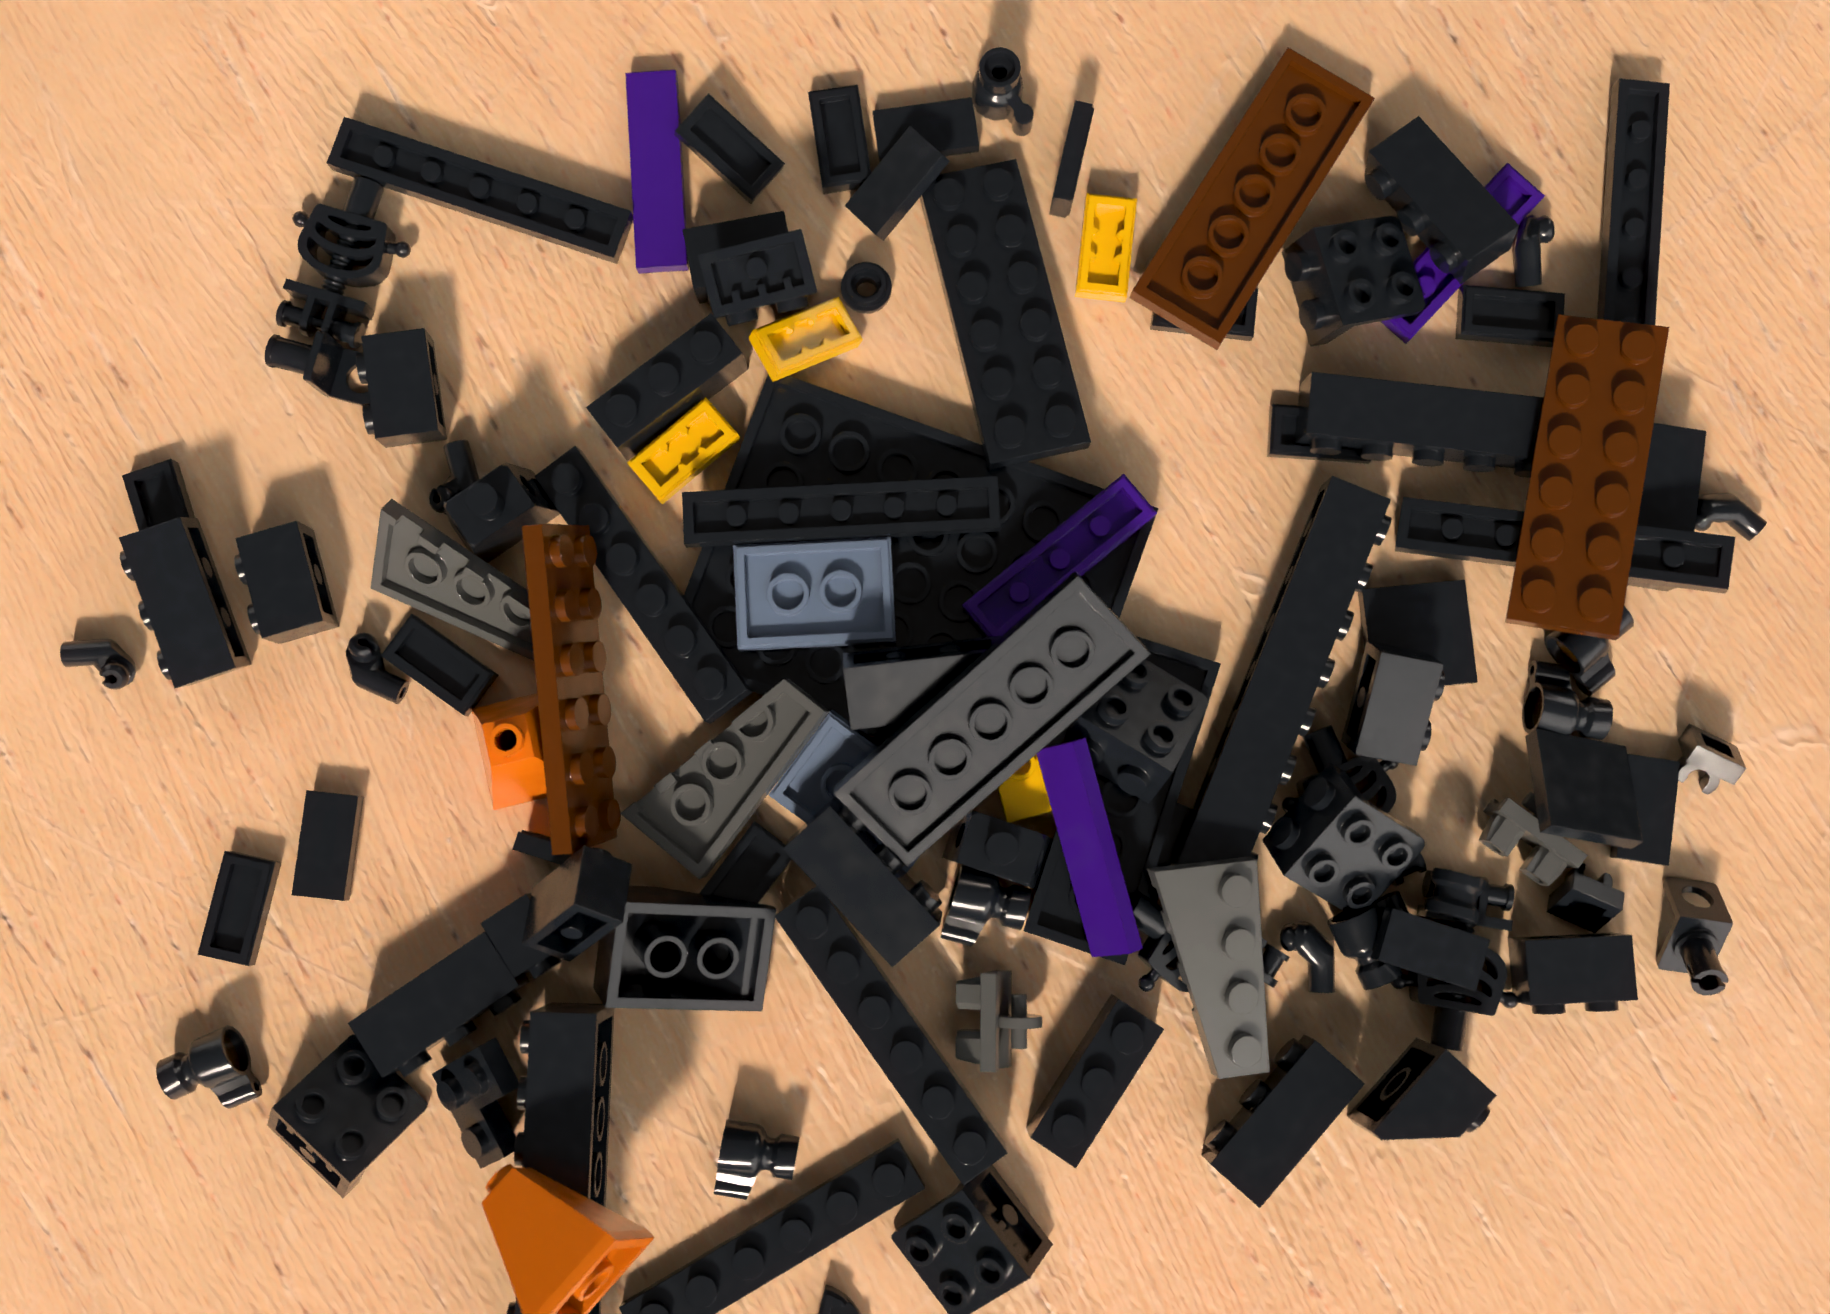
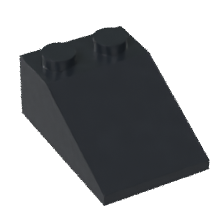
(685, 953)

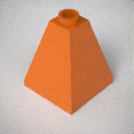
(511, 750)
(558, 1243)

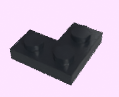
(471, 1092)

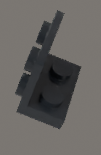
(758, 276)
(345, 1115)
(973, 1244)

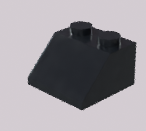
(1424, 1097)

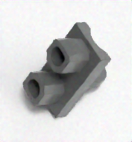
(1511, 823)
(1002, 1020)

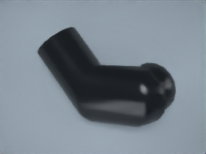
(1527, 249)
(462, 474)
(1728, 509)
(106, 657)
(369, 671)
(1315, 950)

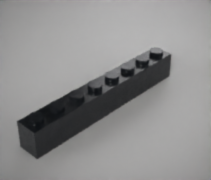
(1285, 674)

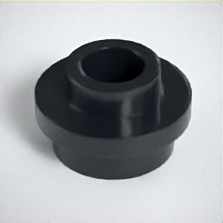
(863, 273)

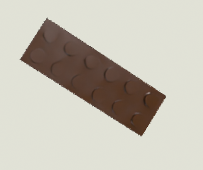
(1251, 198)
(1587, 476)
(571, 685)

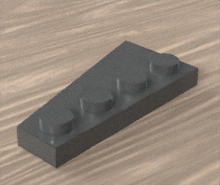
(448, 581)
(717, 790)
(1218, 942)

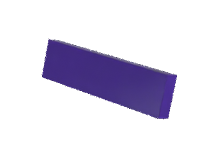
(656, 171)
(1518, 200)
(1069, 548)
(1089, 849)

